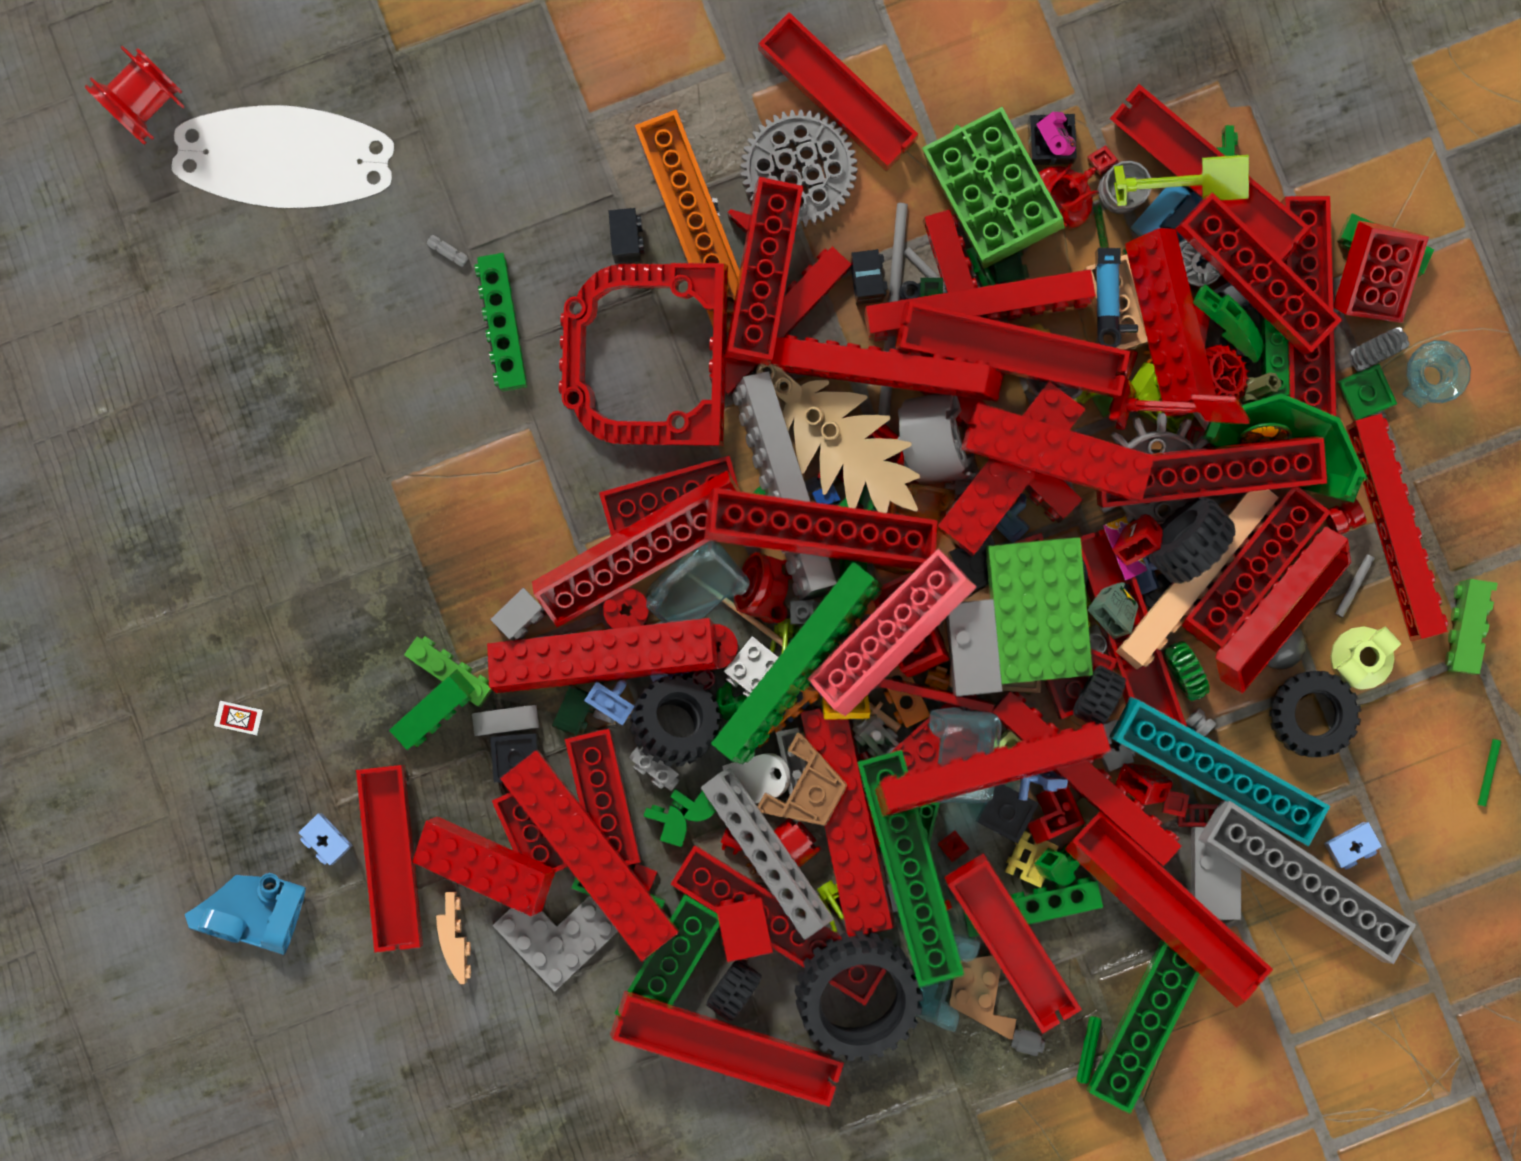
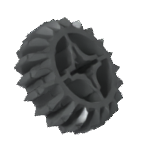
(1379, 349)

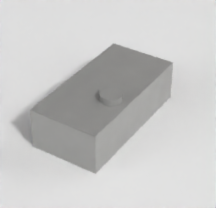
(974, 648)
(1214, 880)

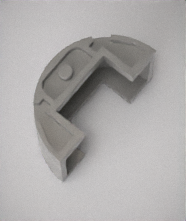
(935, 439)

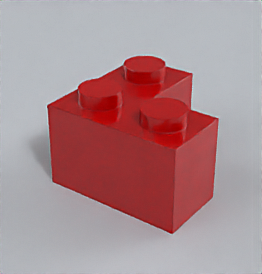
(1060, 815)

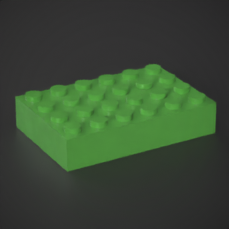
(993, 187)
(1040, 609)

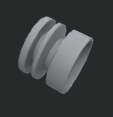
(1134, 199)
(1197, 275)

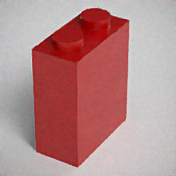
(744, 928)

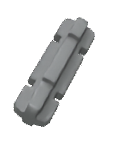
(447, 250)

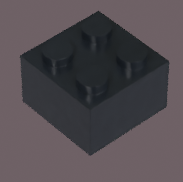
(624, 235)

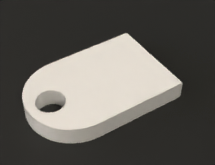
(759, 778)

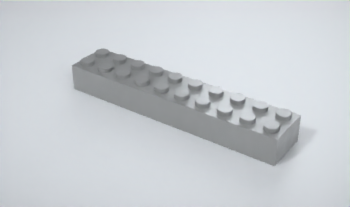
(779, 473)
(1307, 882)

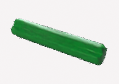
(1088, 1050)

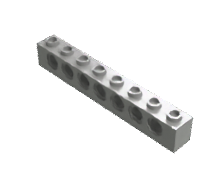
(767, 853)

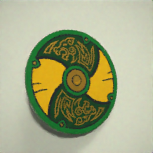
(1264, 433)

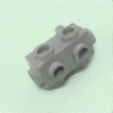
(875, 736)
(661, 774)

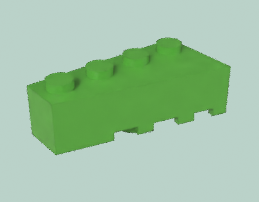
(1469, 625)

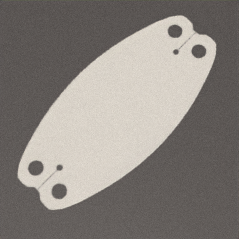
(282, 156)

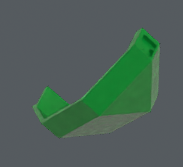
(1342, 463)

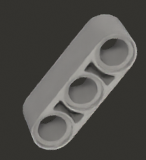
(505, 720)

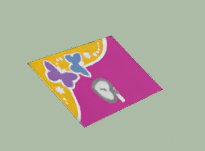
(1113, 532)

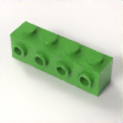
(441, 666)

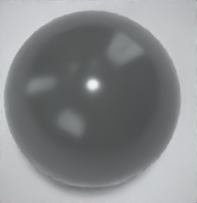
(1290, 652)

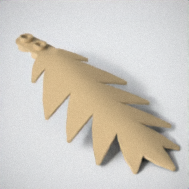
(843, 442)

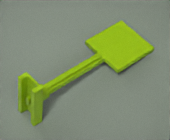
(1221, 175)

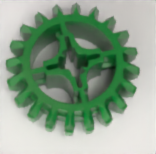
(1187, 671)

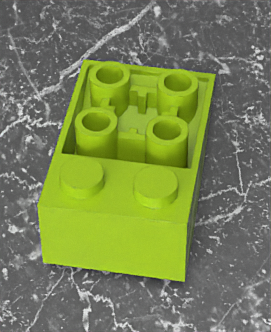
(1147, 389)

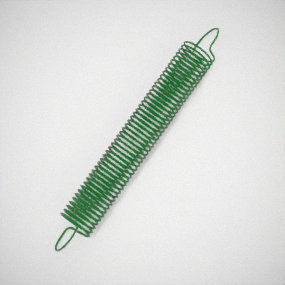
(1103, 230)

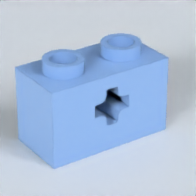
(337, 843)
(1339, 846)

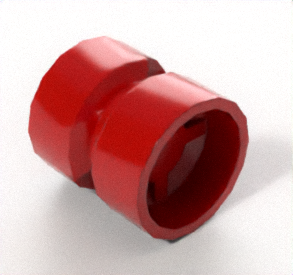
(1346, 516)

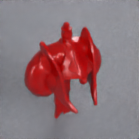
(1070, 193)

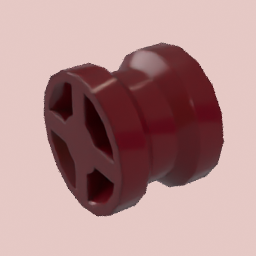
(703, 676)

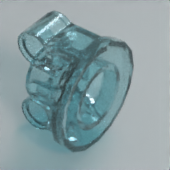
(1453, 371)

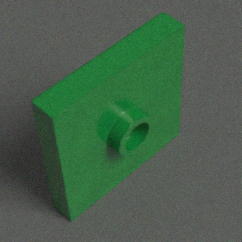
(1367, 392)

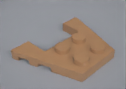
(815, 792)
(977, 993)

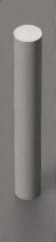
(921, 265)
(1354, 586)

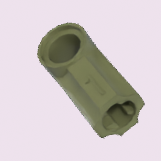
(1261, 387)

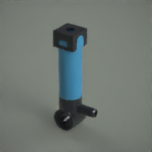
(1108, 300)

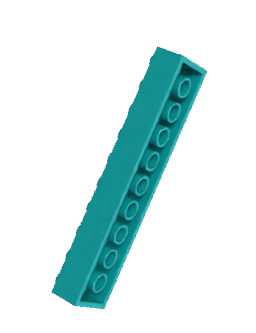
(1219, 771)

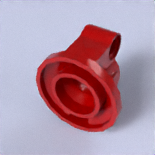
(766, 588)

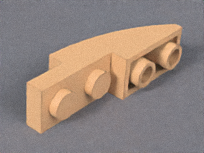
(453, 947)

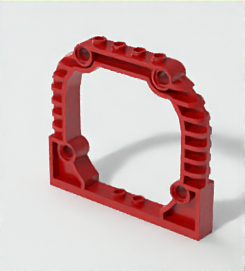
(706, 421)

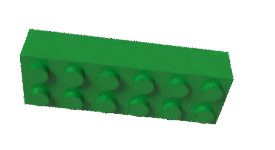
(673, 962)

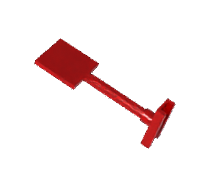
(1212, 408)

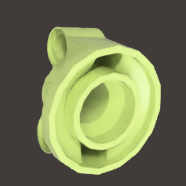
(1346, 654)

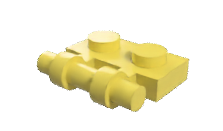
(1029, 870)

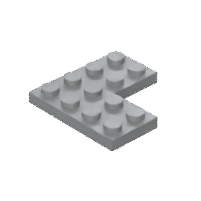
(560, 949)

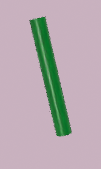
(1489, 772)

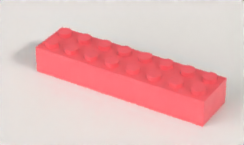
(891, 632)

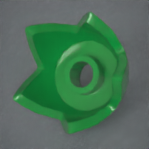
(727, 703)

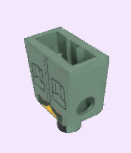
(1115, 609)

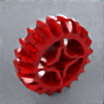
(1226, 362)

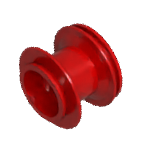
(135, 94)

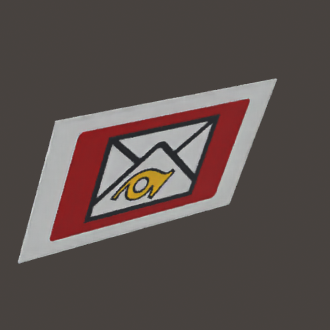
(238, 718)

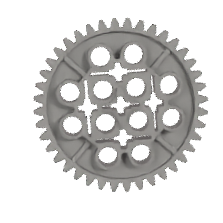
(818, 134)

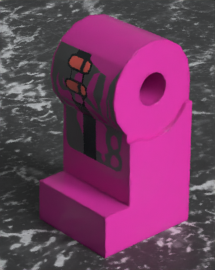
(1056, 134)

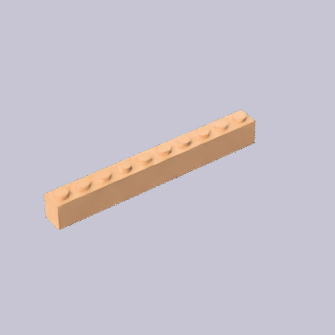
(1180, 597)

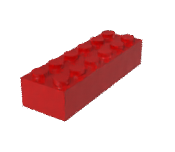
(639, 499)
(602, 789)
(484, 866)

